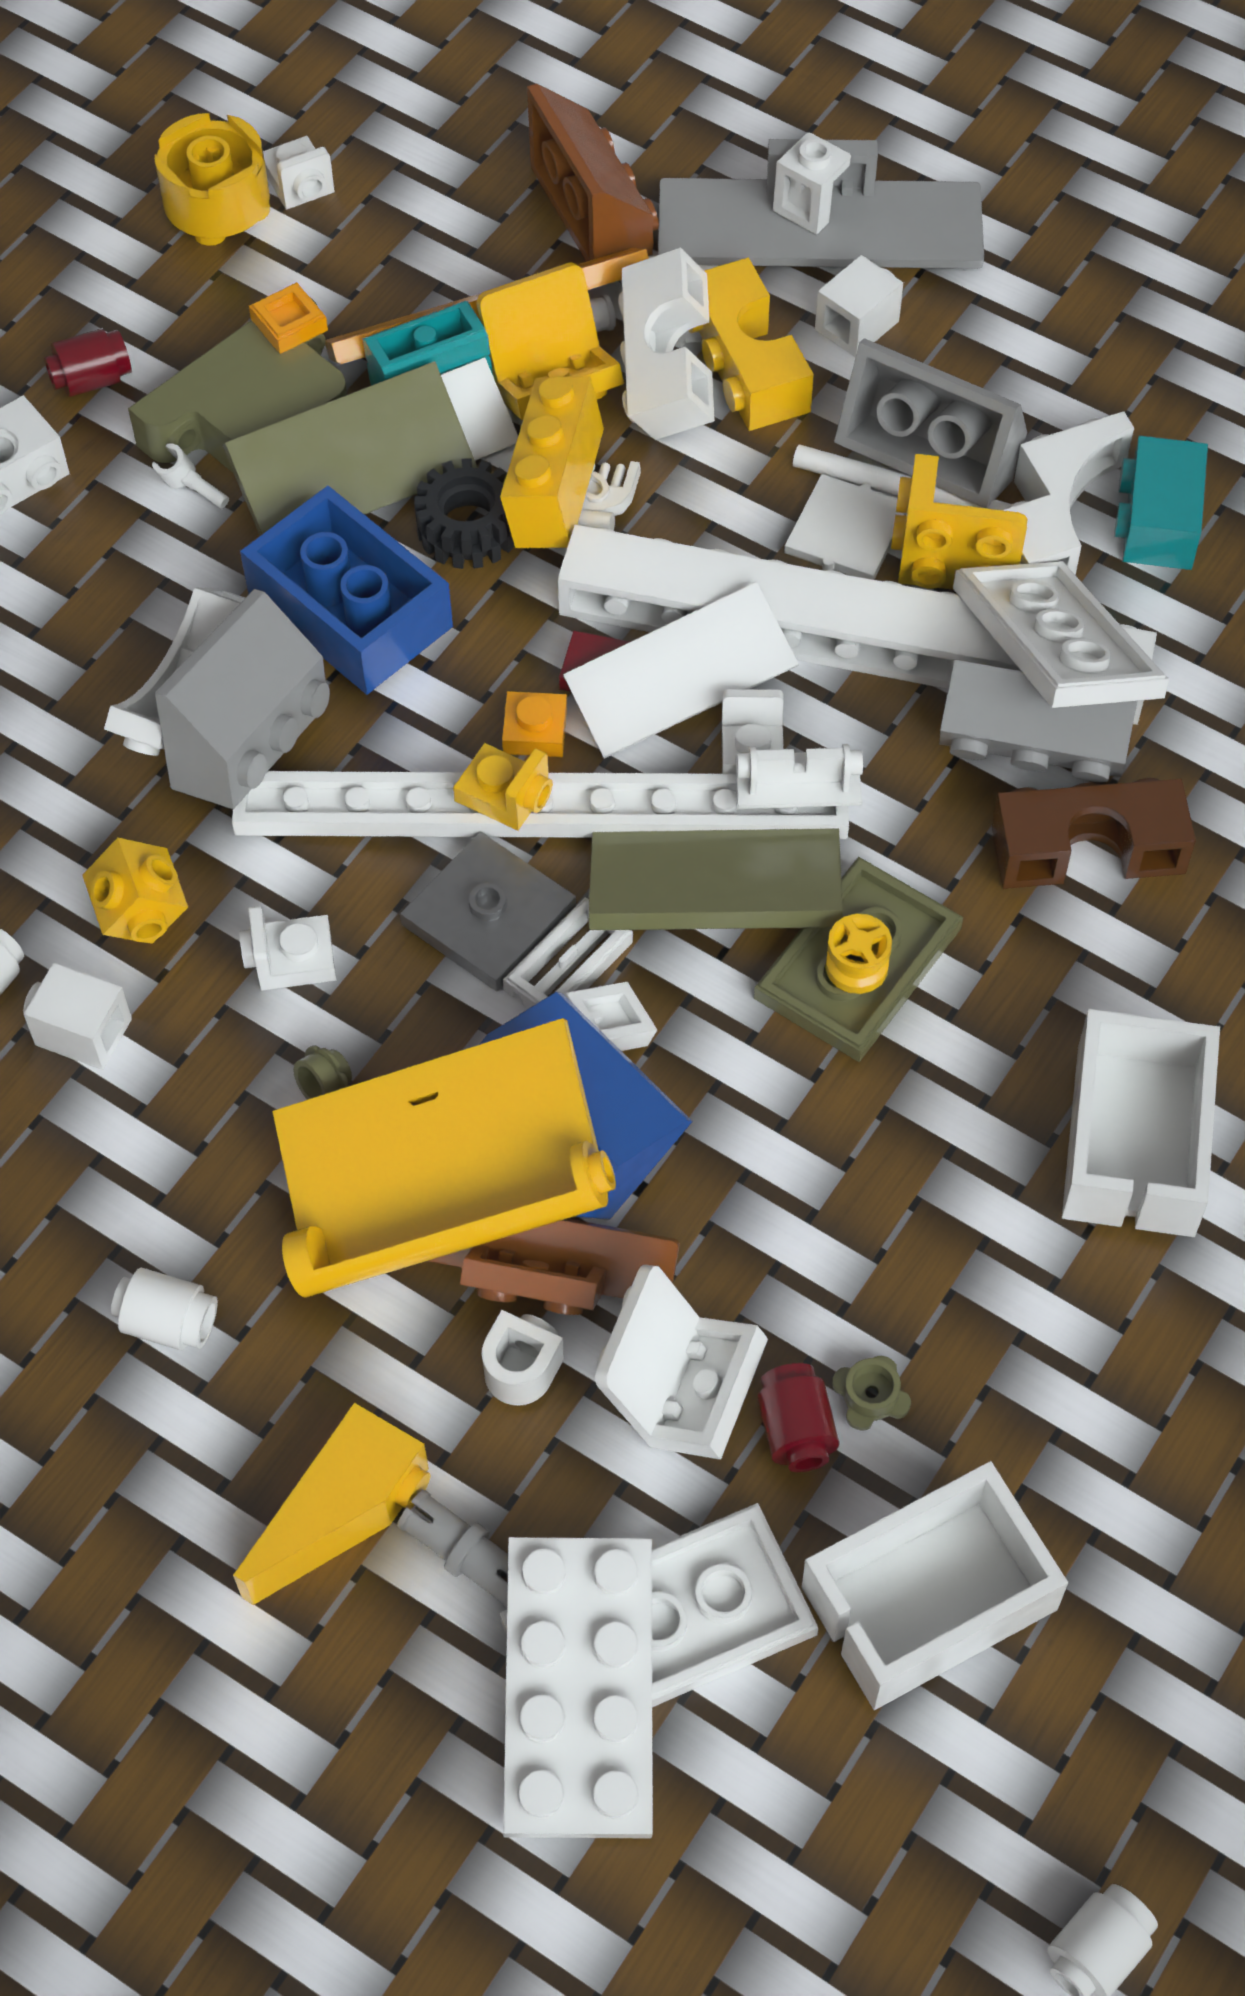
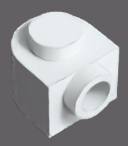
(521, 1358)

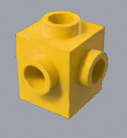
(134, 891)

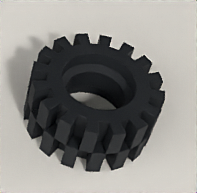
(463, 538)

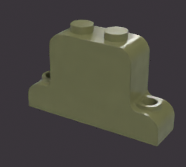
(233, 393)

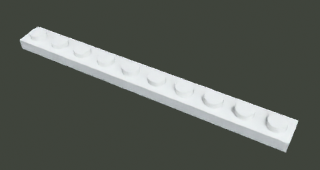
(578, 806)

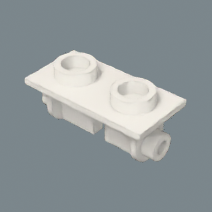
(799, 779)

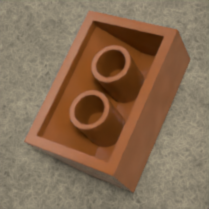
(585, 178)

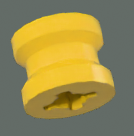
(862, 937)

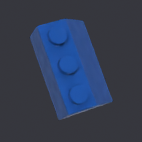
(627, 1110)

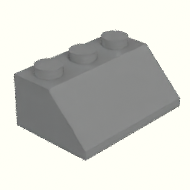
(911, 408)
(239, 702)
(1006, 716)

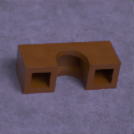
(1139, 820)

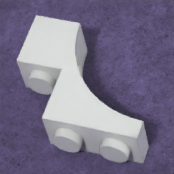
(1054, 474)
(138, 716)

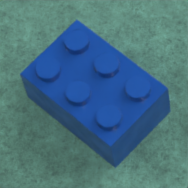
(349, 588)

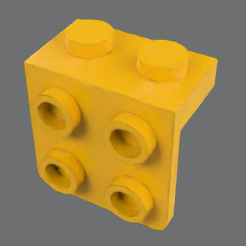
(544, 330)
(949, 537)

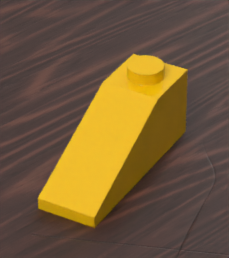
(340, 1501)

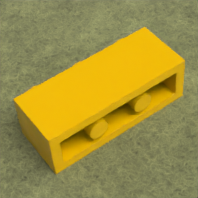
(552, 462)

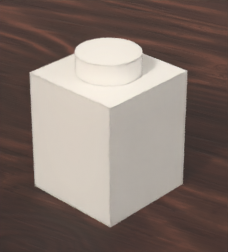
(858, 304)
(77, 1015)

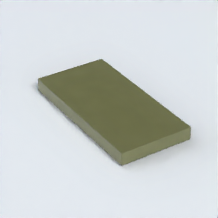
(363, 446)
(715, 879)

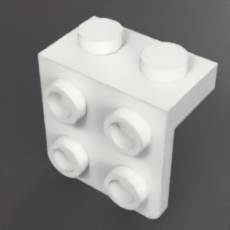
(677, 1372)

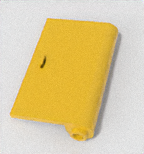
(480, 1156)

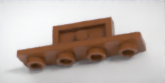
(563, 1264)

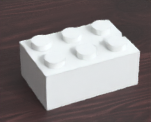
(1142, 1123)
(933, 1584)

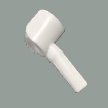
(184, 474)

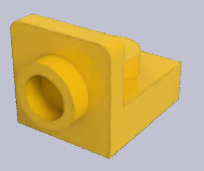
(505, 785)

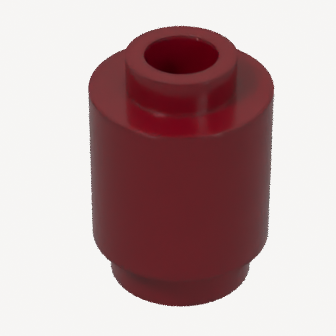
(87, 362)
(797, 1417)

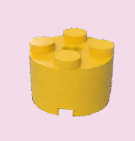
(212, 177)

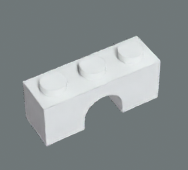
(660, 303)

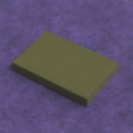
(850, 1021)

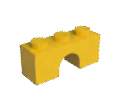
(759, 377)

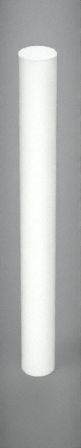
(864, 473)

